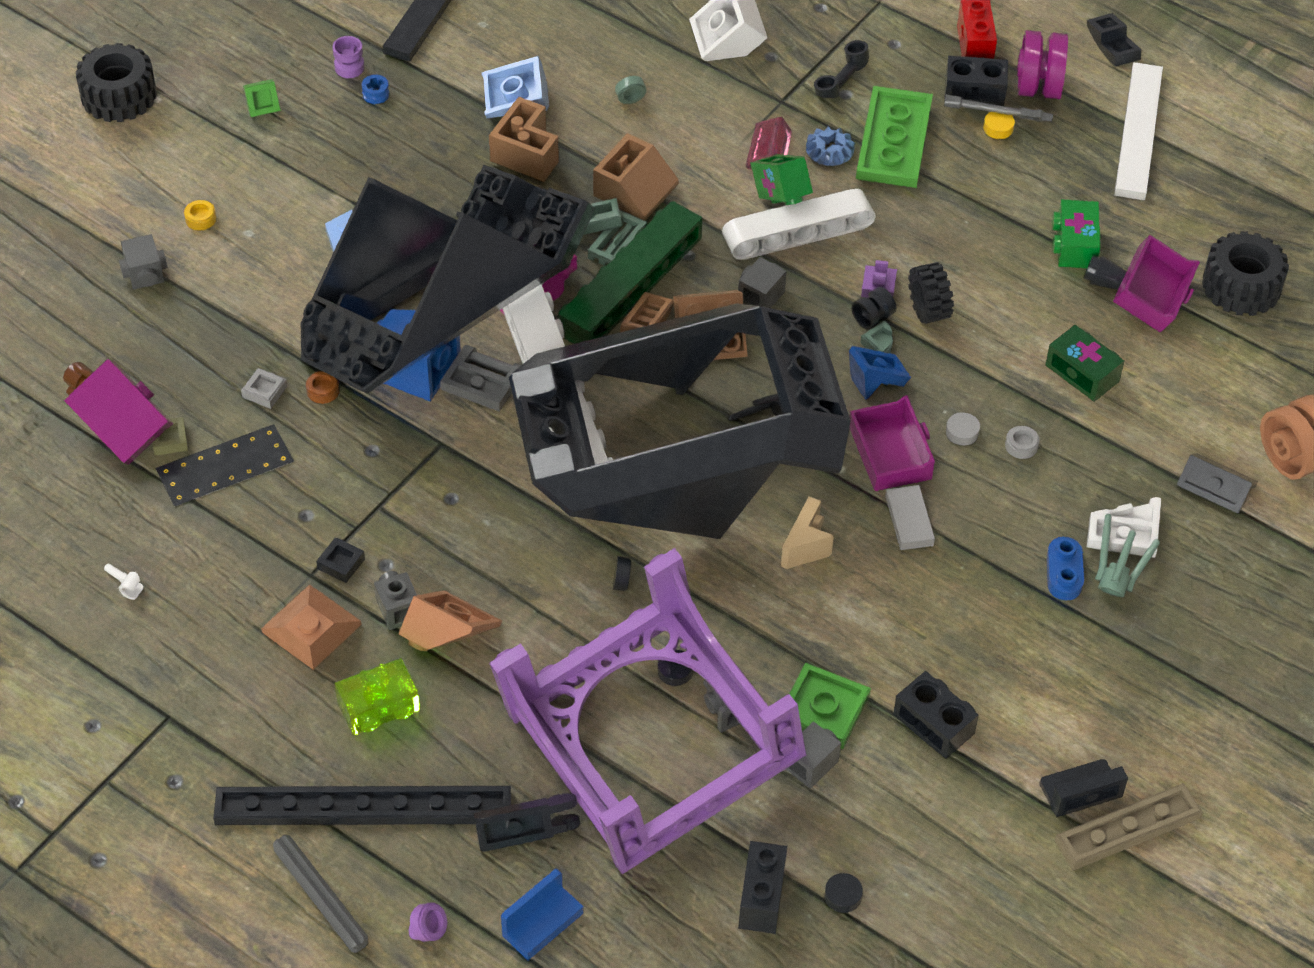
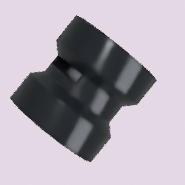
(871, 309)

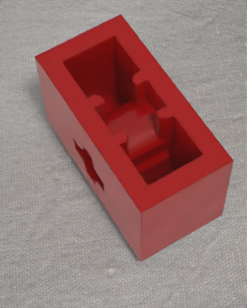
(976, 29)

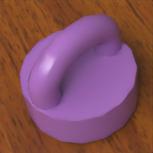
(427, 922)

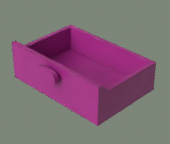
(1156, 283)
(119, 411)
(892, 444)

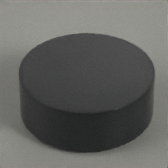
(622, 573)
(674, 673)
(843, 892)

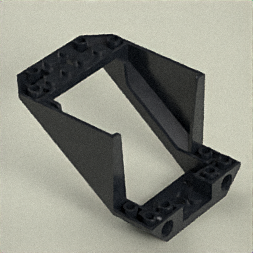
(473, 266)
(697, 482)

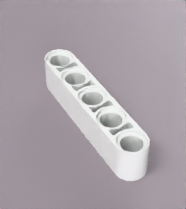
(798, 224)

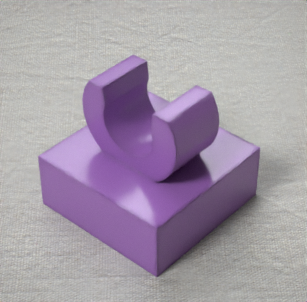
(878, 276)

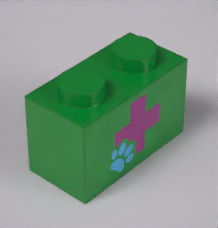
(782, 178)
(1077, 233)

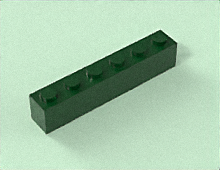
(631, 273)

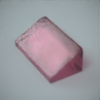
(769, 139)

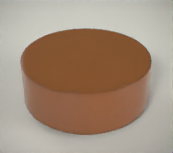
(322, 387)

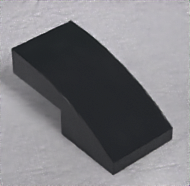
(1112, 39)

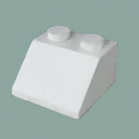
(727, 29)

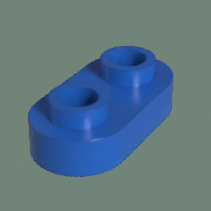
(1065, 565)

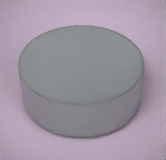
(962, 429)
(1022, 442)

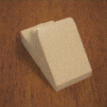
(806, 540)

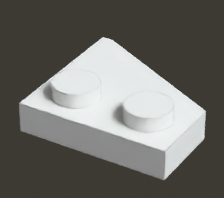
(1142, 519)

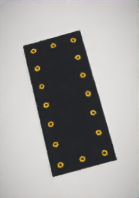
(224, 465)

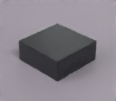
(340, 560)

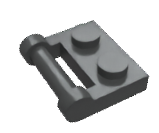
(477, 383)

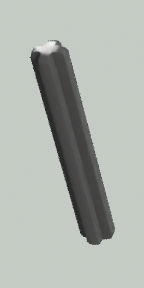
(320, 893)

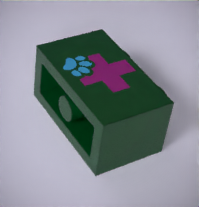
(1084, 362)

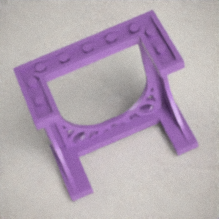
(528, 698)

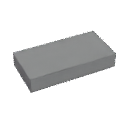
(909, 517)

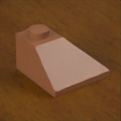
(443, 619)
(311, 626)

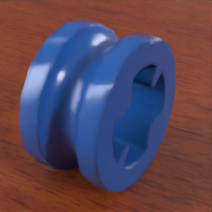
(375, 82)

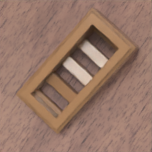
(642, 316)

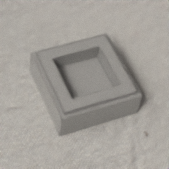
(264, 388)

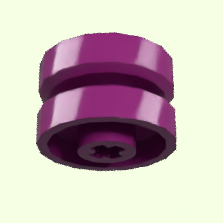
(1040, 64)

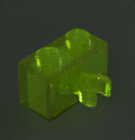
(377, 696)

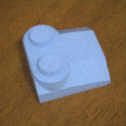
(512, 81)

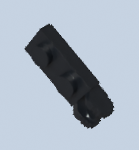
(525, 822)

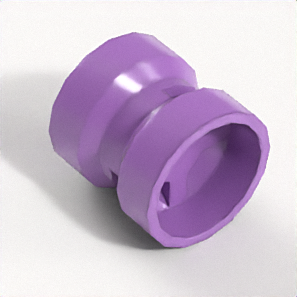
(348, 57)

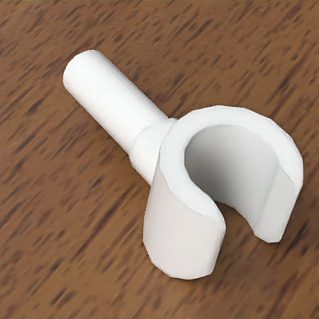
(130, 583)

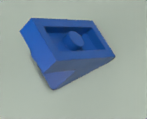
(873, 367)

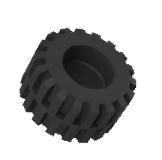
(116, 82)
(1245, 273)

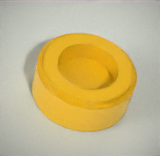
(998, 125)
(200, 215)

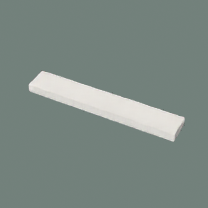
(1138, 131)

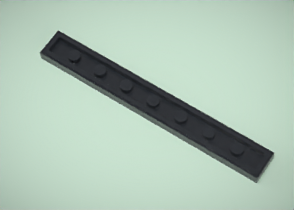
(355, 804)

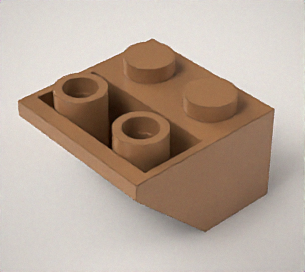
(635, 176)
(696, 303)

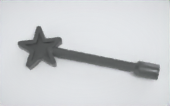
(1023, 113)

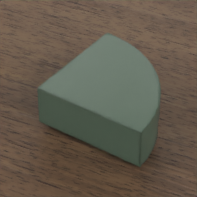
(878, 338)

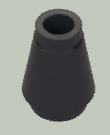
(1104, 273)

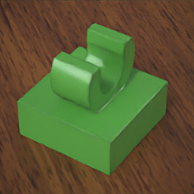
(261, 98)

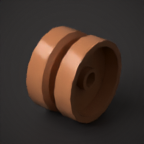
(1289, 437)

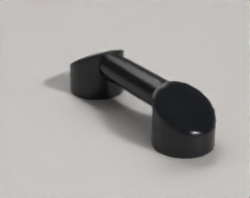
(856, 57)

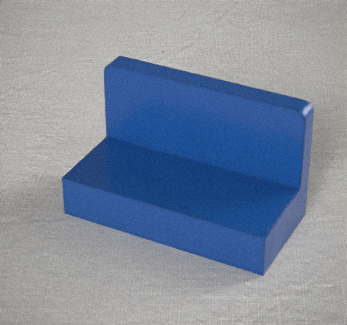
(540, 915)

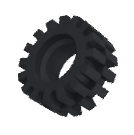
(930, 292)

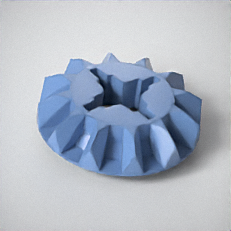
(835, 154)

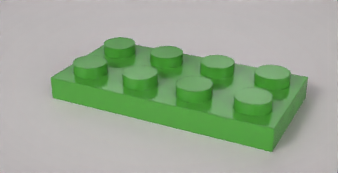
(894, 137)

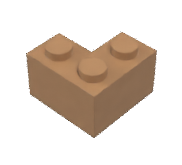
(522, 141)

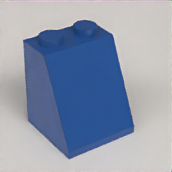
(424, 376)

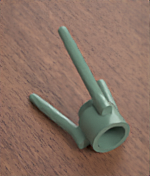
(1116, 578)

